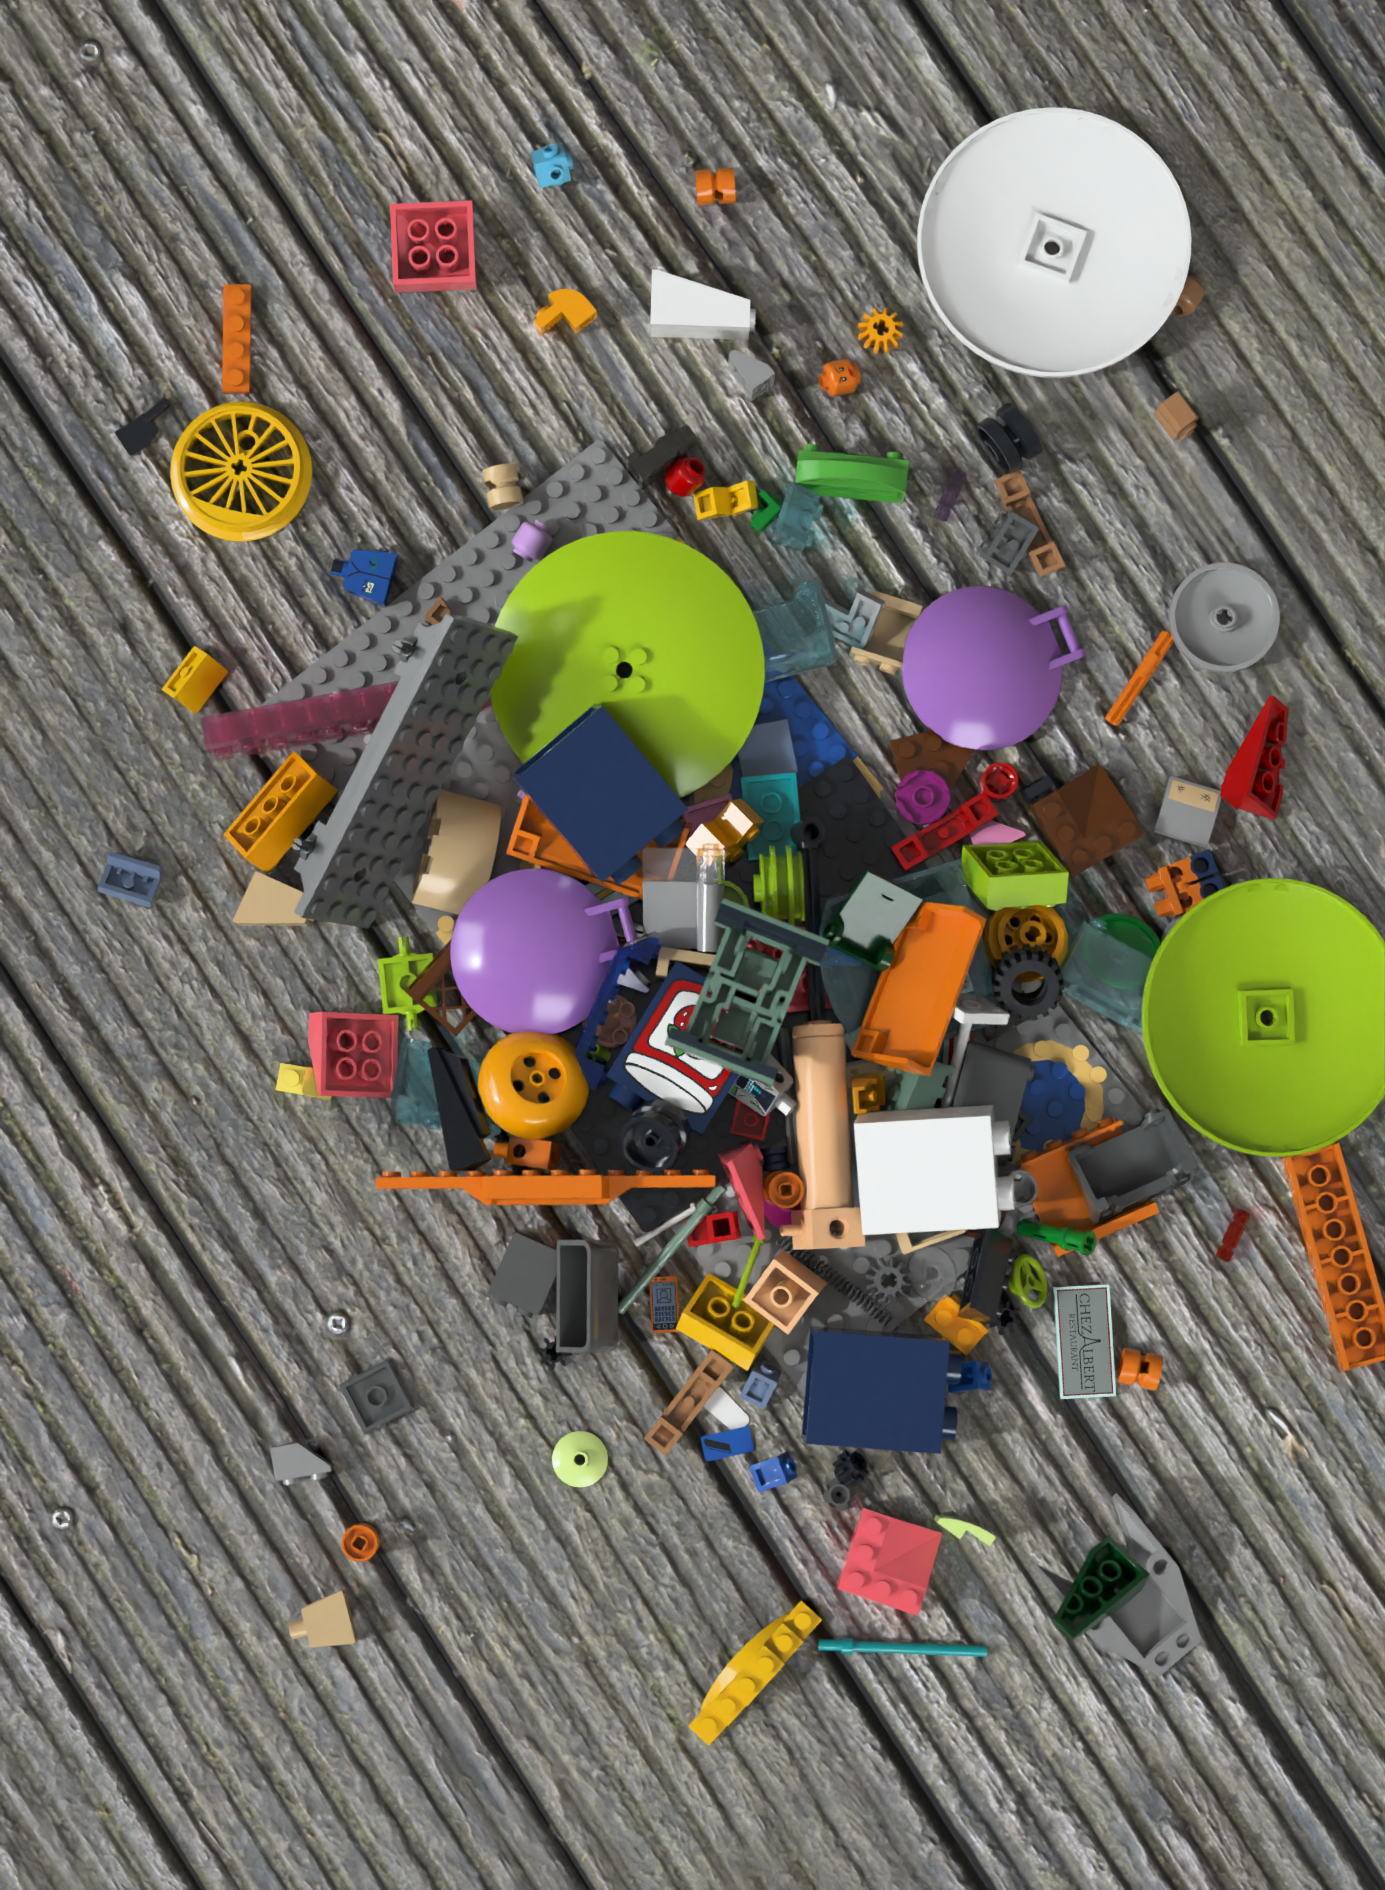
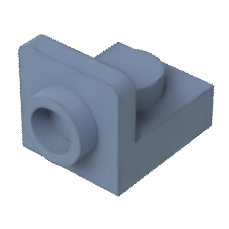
(760, 1383)

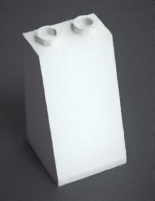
(697, 311)

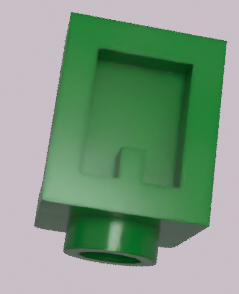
(764, 517)

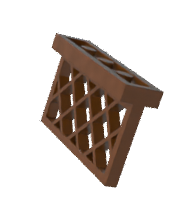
(428, 979)

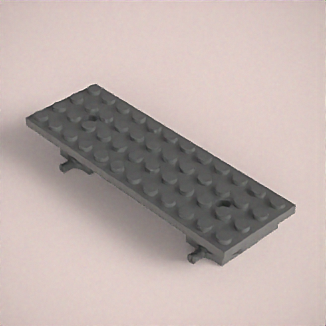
(398, 777)

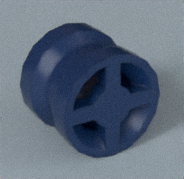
(775, 1158)

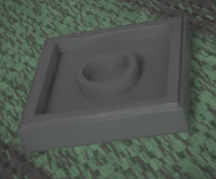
(376, 1396)

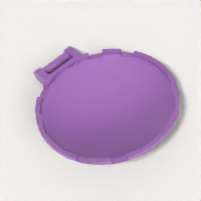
(985, 666)
(535, 950)

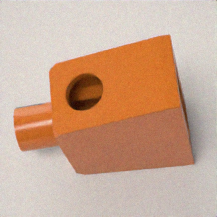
(538, 1155)

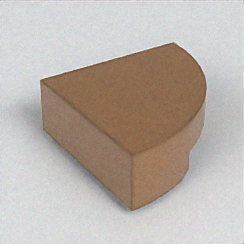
(437, 611)

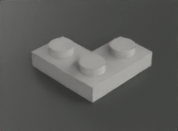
(857, 624)

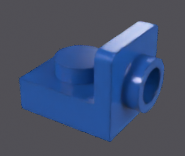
(974, 1376)
(773, 1471)

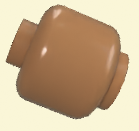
(1190, 297)

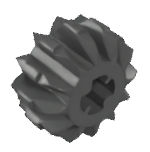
(889, 1289)

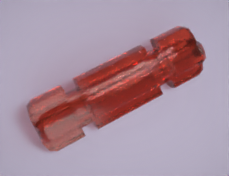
(1232, 1235)

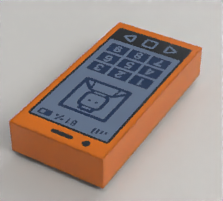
(664, 1304)

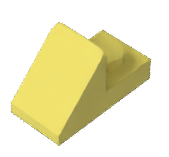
(298, 1081)

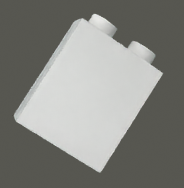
(932, 1169)

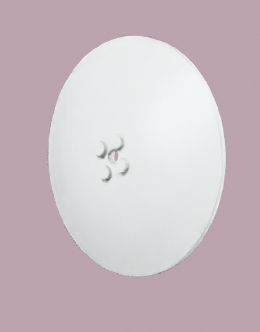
(1066, 183)

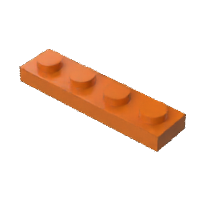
(237, 338)

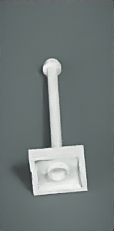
(969, 1010)

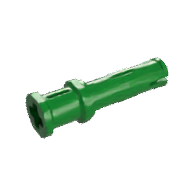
(1066, 1237)

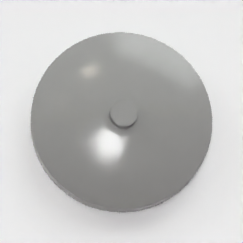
(1224, 617)

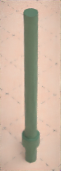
(704, 1208)

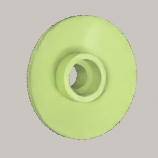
(595, 1459)

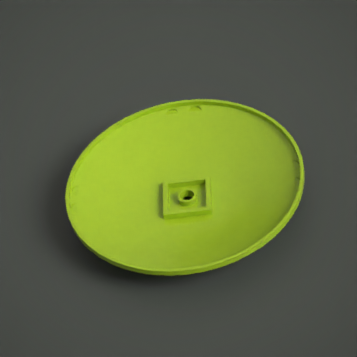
(645, 605)
(1319, 977)

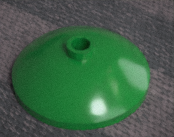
(1132, 932)

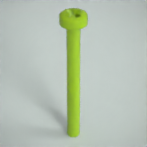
(747, 1271)

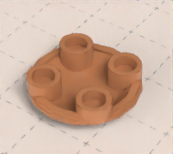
(619, 1023)

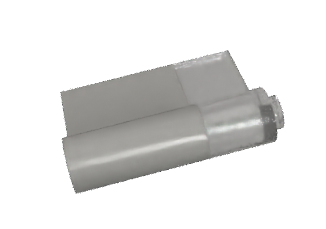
(684, 895)

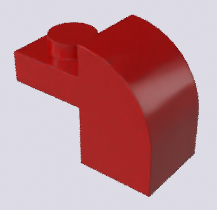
(715, 1229)

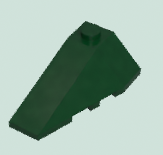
(1100, 1588)

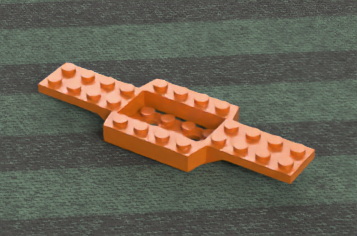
(535, 1189)

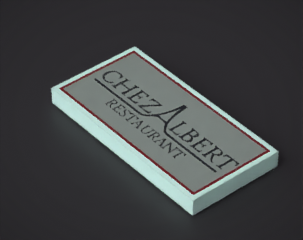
(1084, 1341)

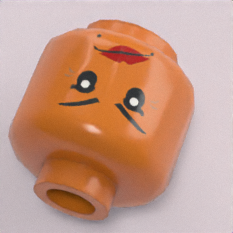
(839, 377)

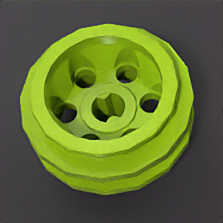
(780, 885)

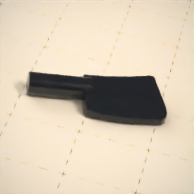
(141, 431)

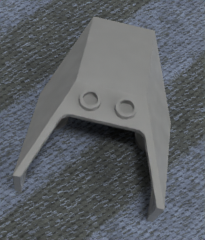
(1159, 1621)

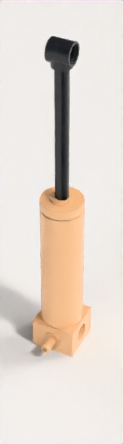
(821, 1090)

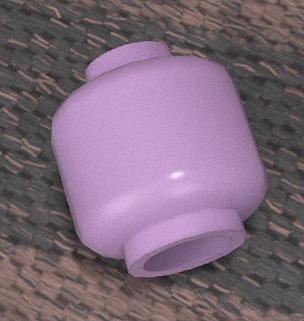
(532, 540)

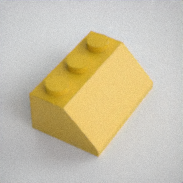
(725, 1329)

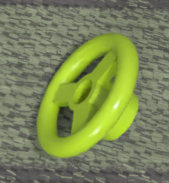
(1022, 1282)

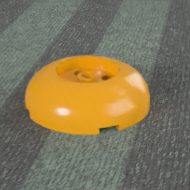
(521, 1111)

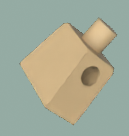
(326, 1622)

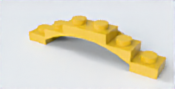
(752, 1670)

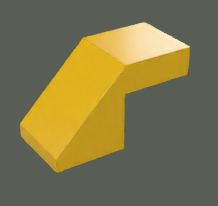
(726, 501)

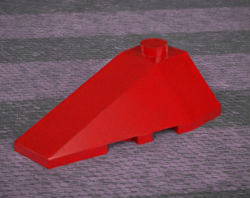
(1254, 772)

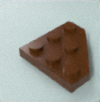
(929, 753)

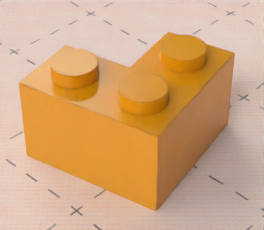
(730, 829)

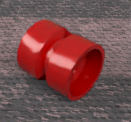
(999, 781)

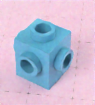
(552, 165)

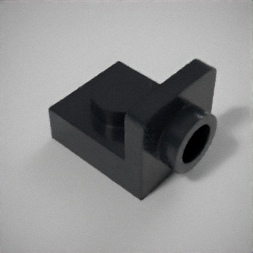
(1037, 789)

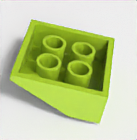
(1014, 874)

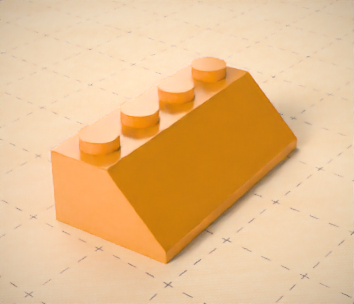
(280, 812)

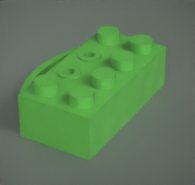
(852, 475)

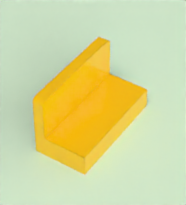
(195, 680)

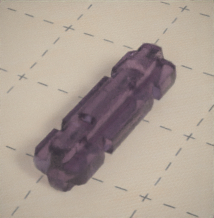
(950, 495)

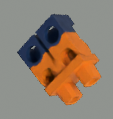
(1178, 886)

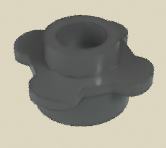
(839, 1502)

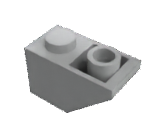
(296, 1461)

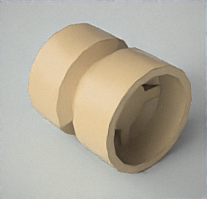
(502, 484)

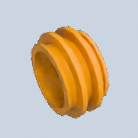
(1037, 920)

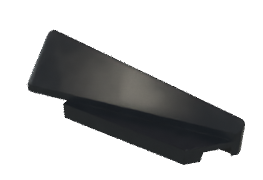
(459, 1110)

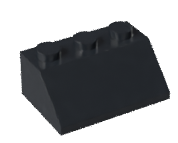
(986, 1277)

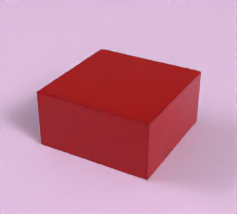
(748, 1122)

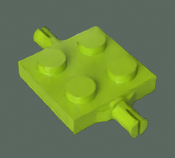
(396, 976)

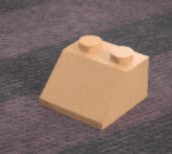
(785, 1291)

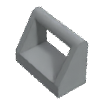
(751, 374)

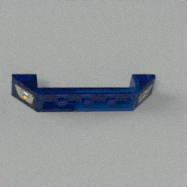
(639, 949)

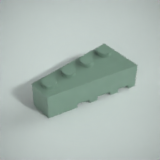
(918, 1091)

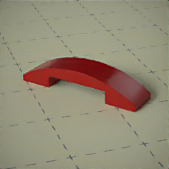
(945, 831)

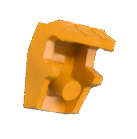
(868, 1092)

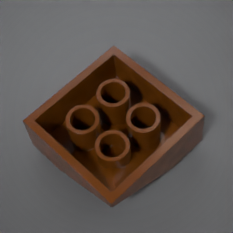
(1086, 820)

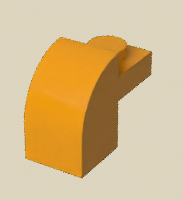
(567, 305)

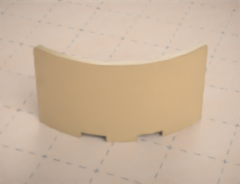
(459, 853)

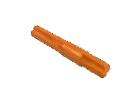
(1140, 678)

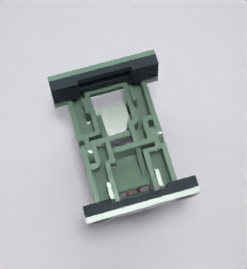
(754, 972)

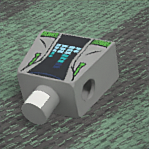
(765, 1098)

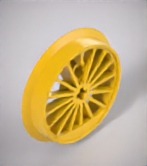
(223, 521)

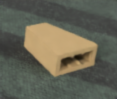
(269, 904)

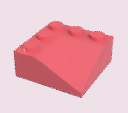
(433, 246)
(889, 1561)

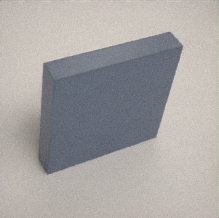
(768, 750)

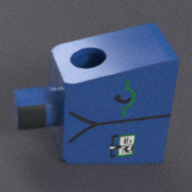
(367, 574)

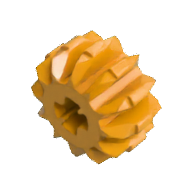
(890, 333)

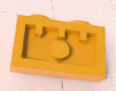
(959, 1331)

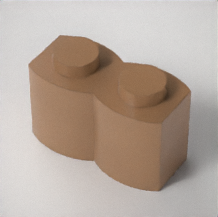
(1176, 417)

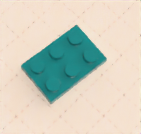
(777, 803)

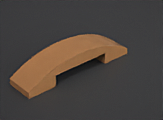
(1016, 498)
(688, 1402)

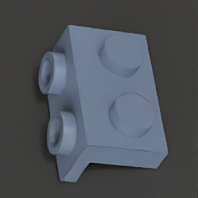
(130, 879)

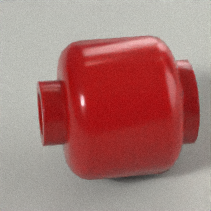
(685, 476)

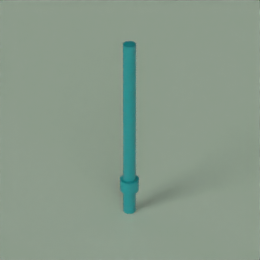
(848, 1645)

